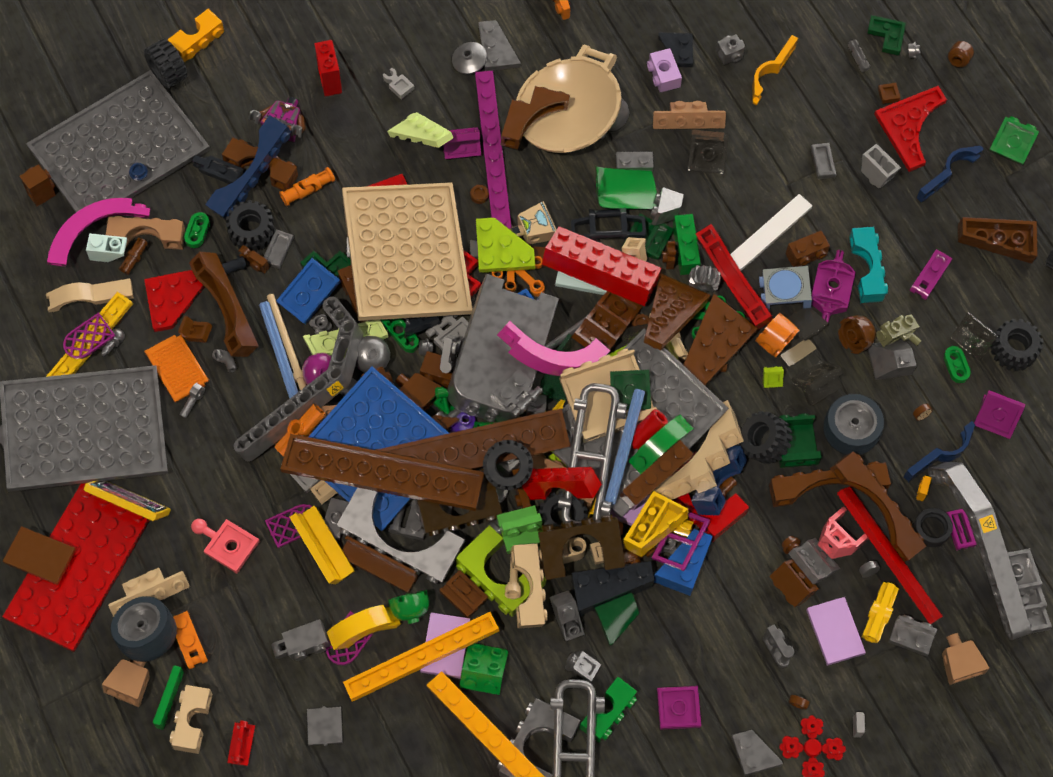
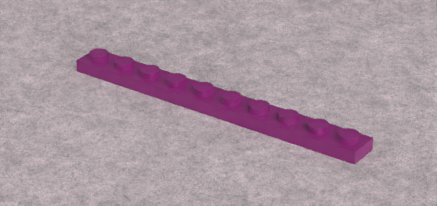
(492, 147)

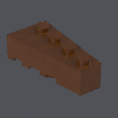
(1001, 236)

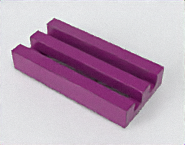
(972, 543)

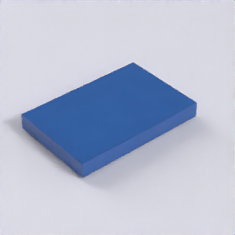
(308, 291)

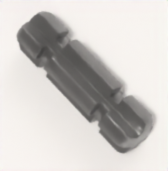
(859, 56)

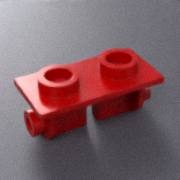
(241, 743)

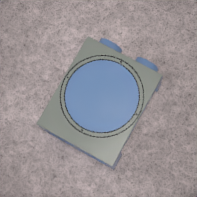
(786, 286)

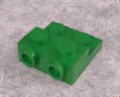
(1014, 140)

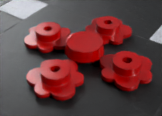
(812, 747)

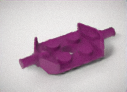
(829, 299)

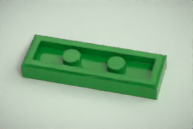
(168, 697)

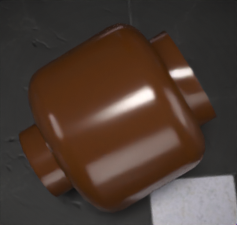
(960, 54)

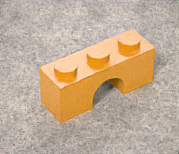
(209, 28)

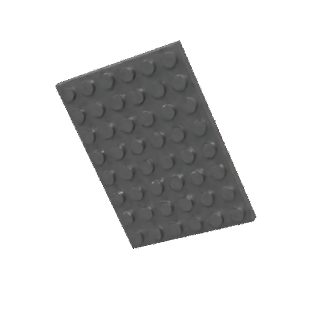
(98, 145)
(672, 392)
(82, 428)

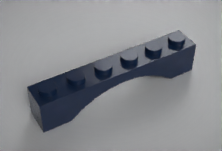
(271, 137)

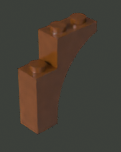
(522, 114)

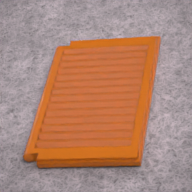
(176, 366)

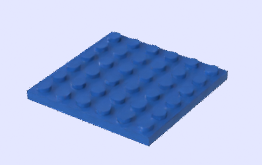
(375, 418)

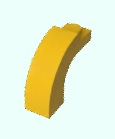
(361, 624)

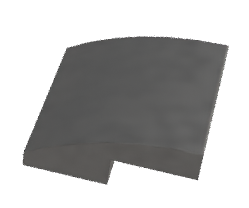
(813, 561)

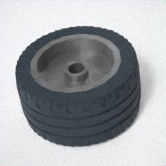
(853, 424)
(143, 629)

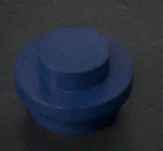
(138, 171)

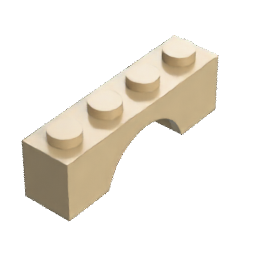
(526, 560)

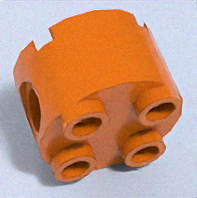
(777, 335)

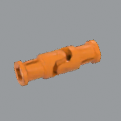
(310, 185)

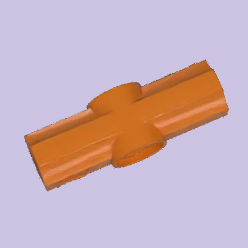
(301, 427)

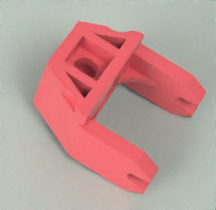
(845, 545)

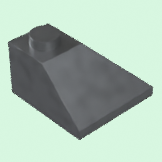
(892, 360)

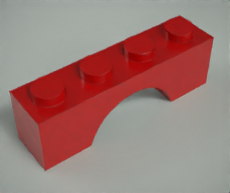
(578, 481)

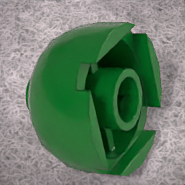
(410, 606)

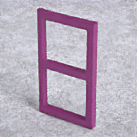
(692, 543)

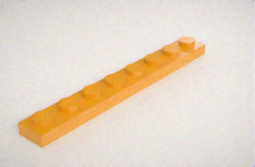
(421, 656)
(482, 727)

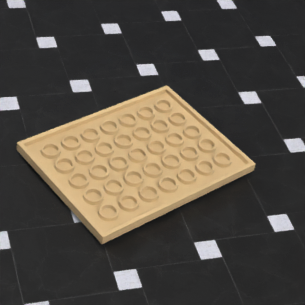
(406, 251)

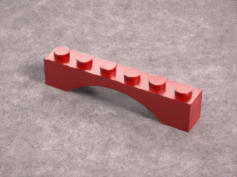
(733, 277)

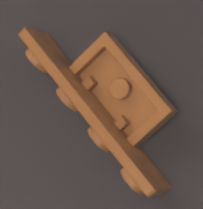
(688, 116)

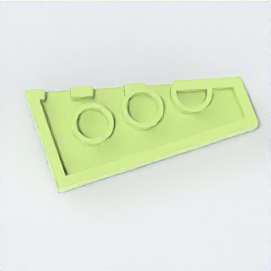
(421, 129)
(325, 341)

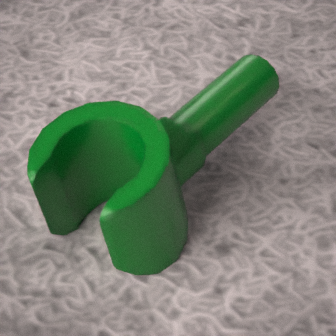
(441, 392)

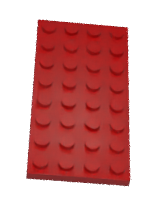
(103, 542)

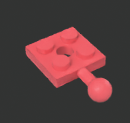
(227, 533)

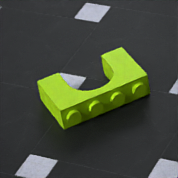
(472, 563)

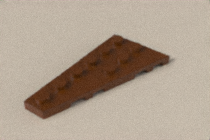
(672, 309)

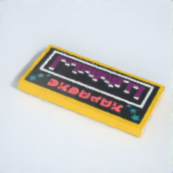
(127, 499)

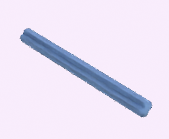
(278, 348)
(624, 446)

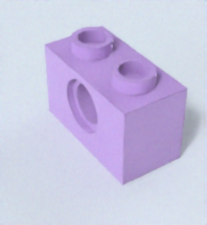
(664, 61)

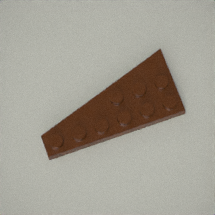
(717, 340)

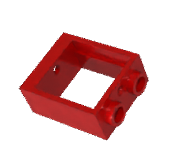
(328, 68)

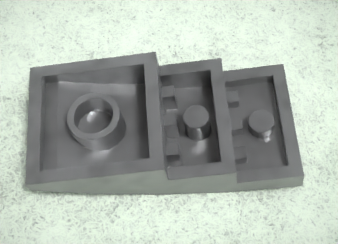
(1030, 589)

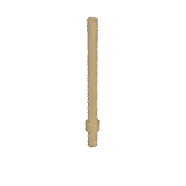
(286, 341)

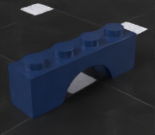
(712, 500)

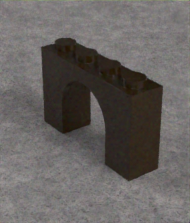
(435, 519)
(554, 538)

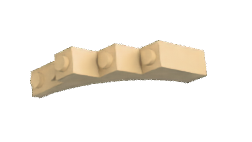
(711, 456)

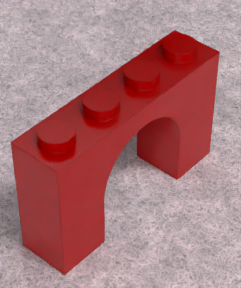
(731, 513)

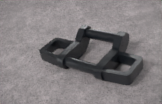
(610, 234)

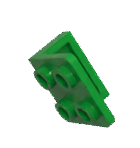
(483, 668)

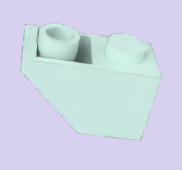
(105, 247)

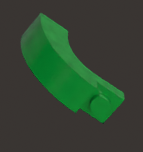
(660, 443)

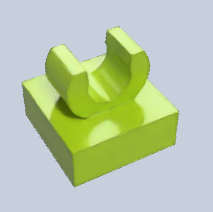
(772, 377)

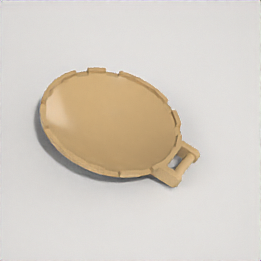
(591, 107)

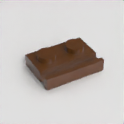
(463, 594)

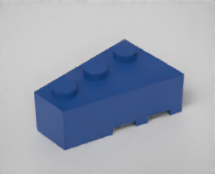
(684, 580)

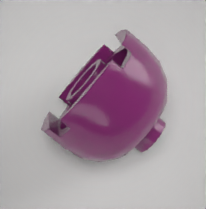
(315, 366)

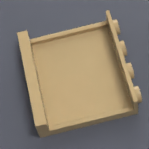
(598, 402)

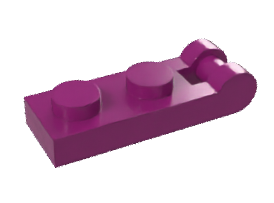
(931, 274)

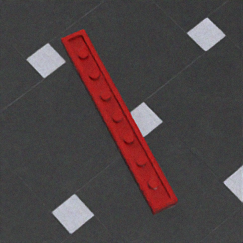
(889, 555)

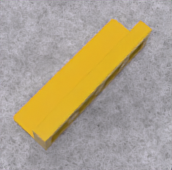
(322, 545)

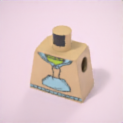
(535, 224)

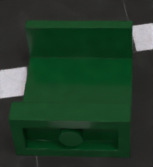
(803, 444)

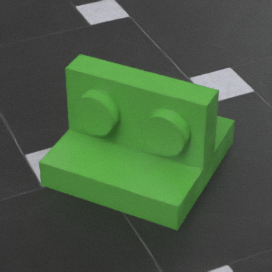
(520, 527)

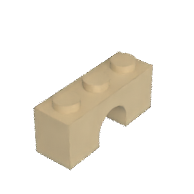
(192, 701)

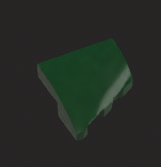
(617, 616)

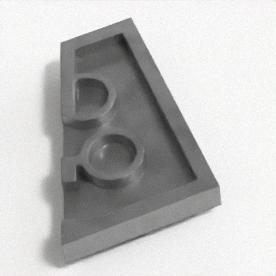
(498, 50)

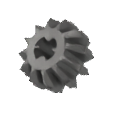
(704, 278)

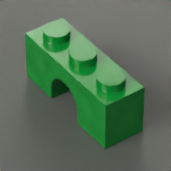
(686, 238)
(621, 697)

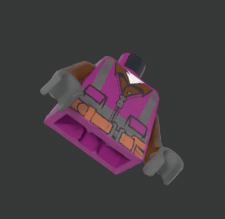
(285, 113)

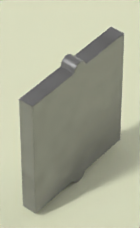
(324, 726)

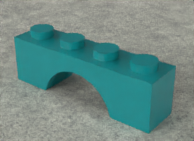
(864, 243)

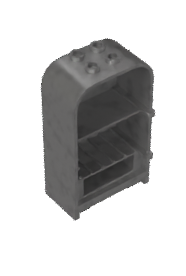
(484, 356)

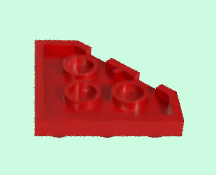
(171, 297)

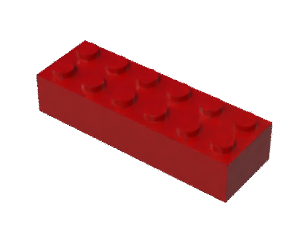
(601, 266)

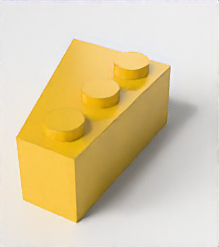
(654, 523)

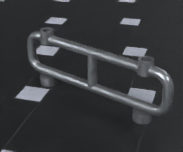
(617, 410)
(595, 706)

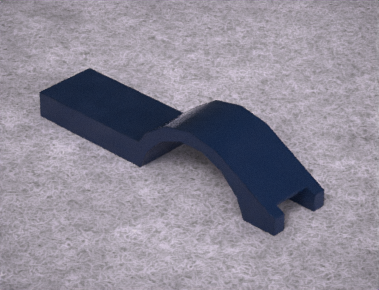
(969, 154)
(939, 455)

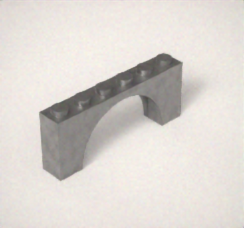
(434, 561)

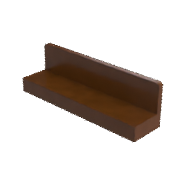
(379, 565)

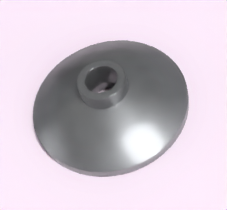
(471, 63)

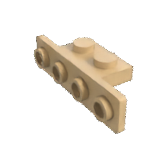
(151, 585)

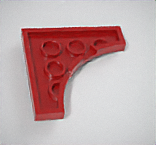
(903, 123)

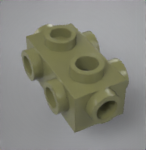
(899, 329)

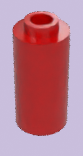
(648, 427)

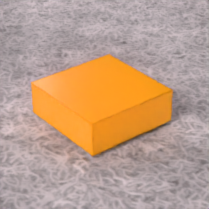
(923, 488)

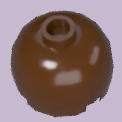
(857, 333)

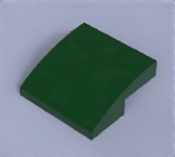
(655, 237)

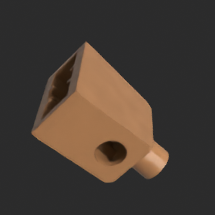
(962, 660)
(127, 682)

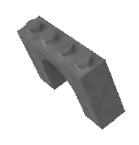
(540, 719)

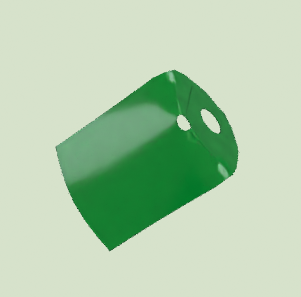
(625, 188)

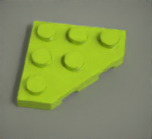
(501, 248)

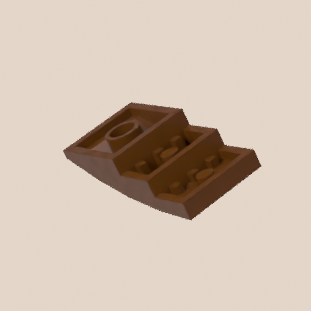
(607, 320)

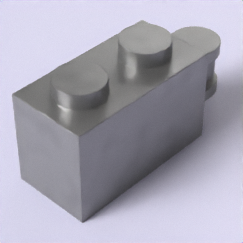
(302, 641)

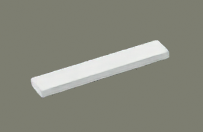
(770, 231)

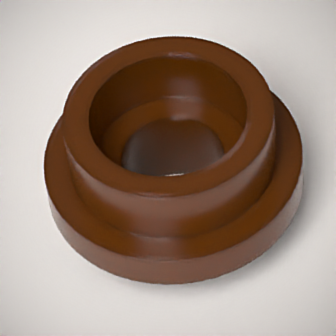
(790, 543)

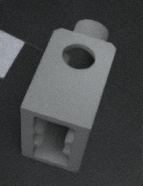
(878, 166)

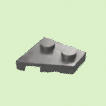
(754, 753)

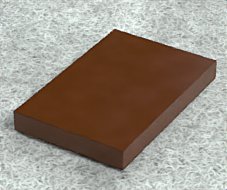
(39, 555)

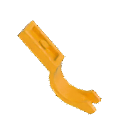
(772, 67)

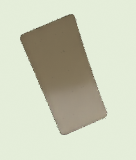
(798, 352)

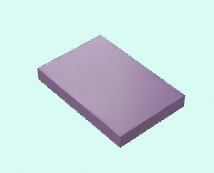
(835, 631)
(452, 664)

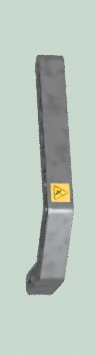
(317, 392)
(989, 543)

